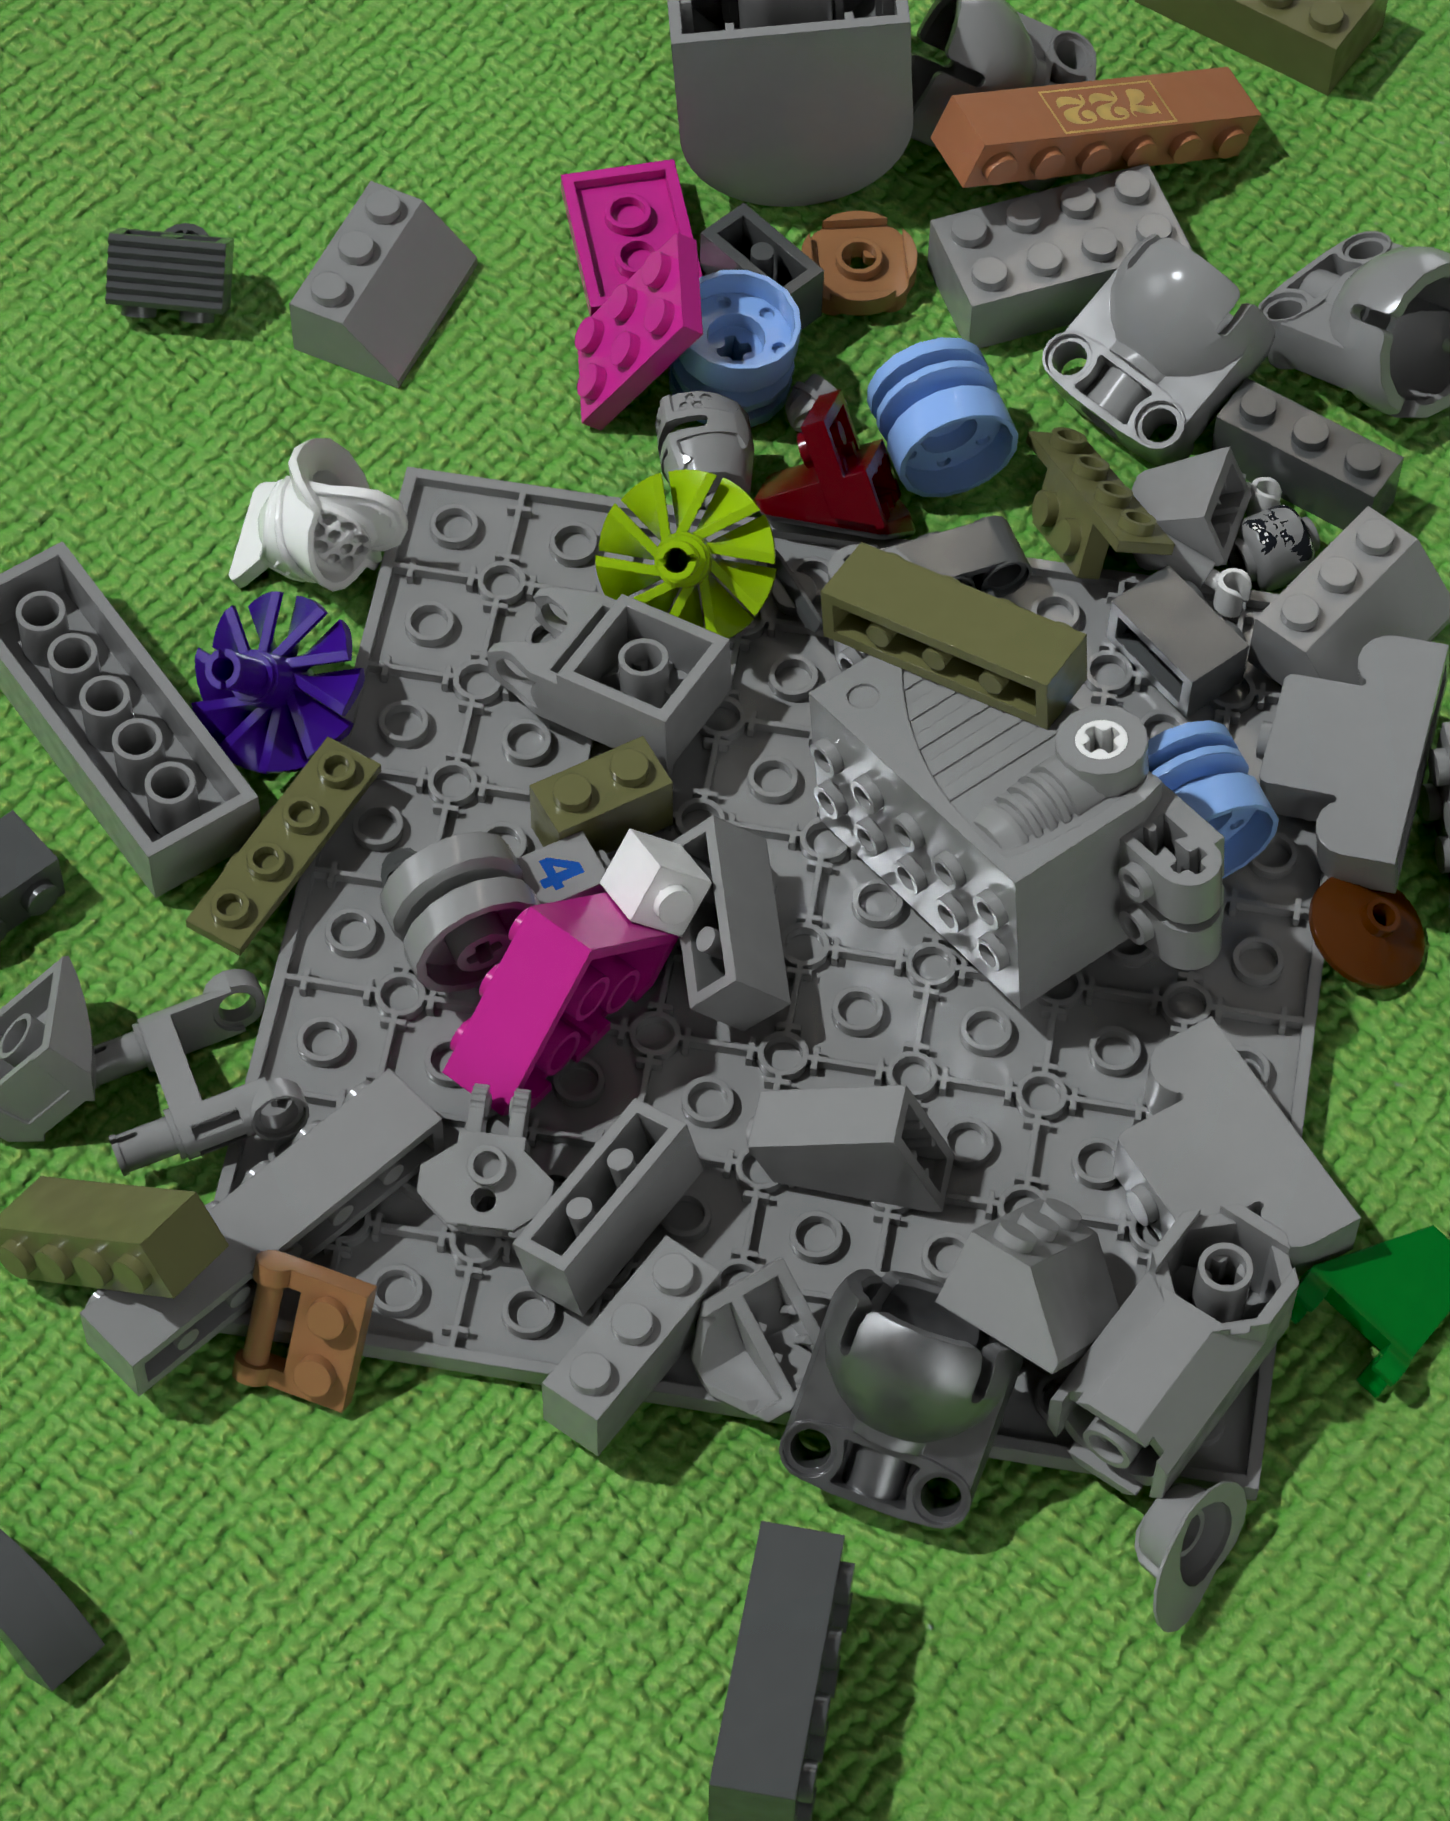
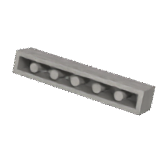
(286, 1205)

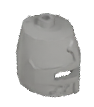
(718, 447)

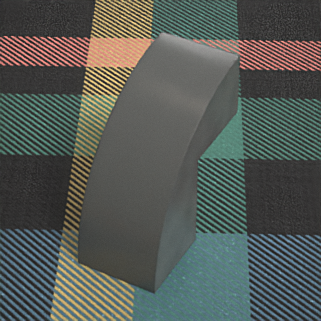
(40, 1621)

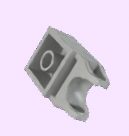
(618, 671)

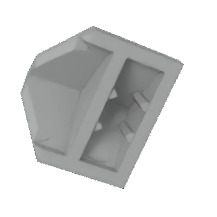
(755, 1342)

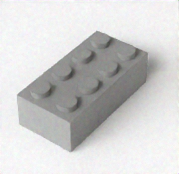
(1043, 254)

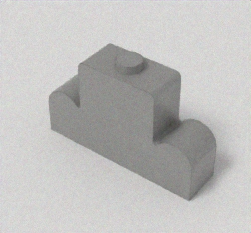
(1357, 756)
(1226, 1143)

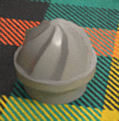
(803, 398)

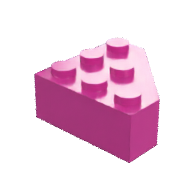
(552, 994)

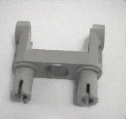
(194, 1124)

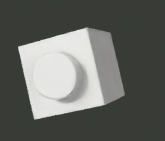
(655, 882)

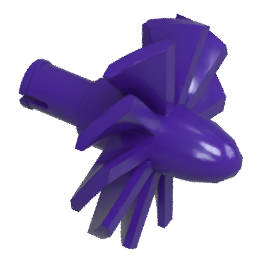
(267, 701)

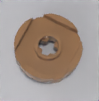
(866, 290)

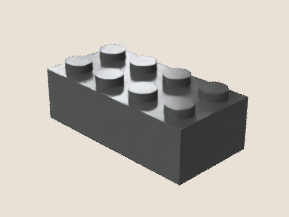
(782, 1677)

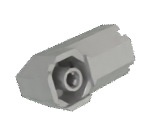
(1178, 1349)

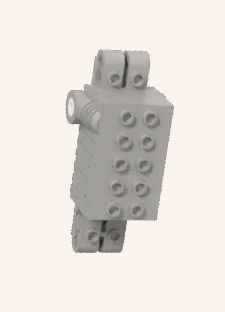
(1013, 834)

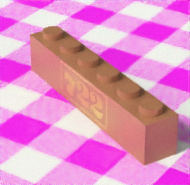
(1094, 126)

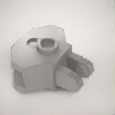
(487, 1167)

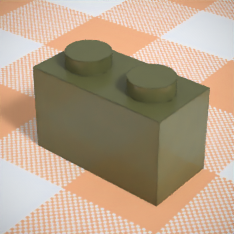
(604, 798)

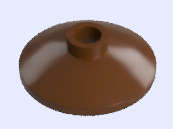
(1366, 933)

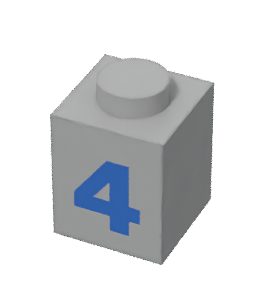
(565, 869)

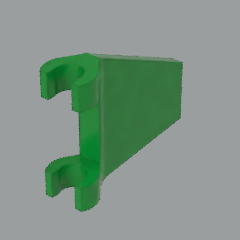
(1389, 1294)

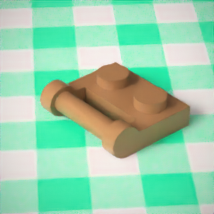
(325, 1334)

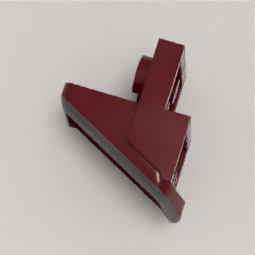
(840, 483)

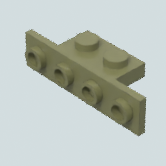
(1088, 506)
(283, 846)

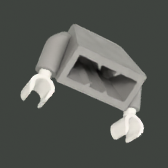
(1201, 510)

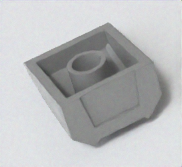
(45, 1055)

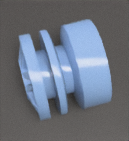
(744, 345)
(942, 417)
(1212, 777)

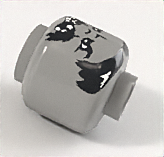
(1274, 547)

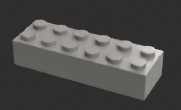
(118, 725)

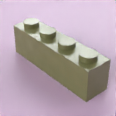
(954, 635)
(109, 1236)

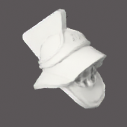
(317, 521)

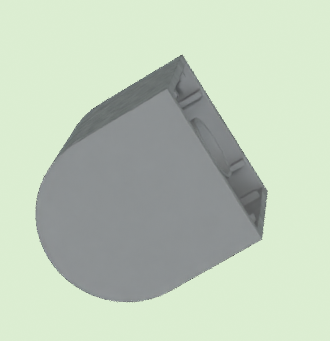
(792, 94)

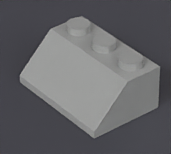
(380, 286)
(1357, 589)
(1034, 1283)

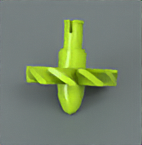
(687, 556)

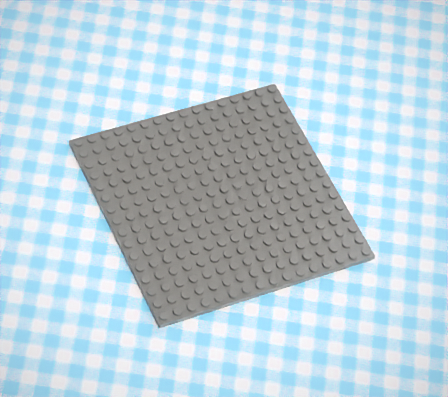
(872, 986)

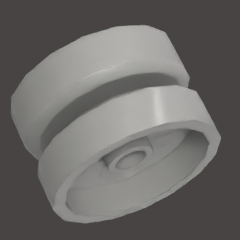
(456, 908)

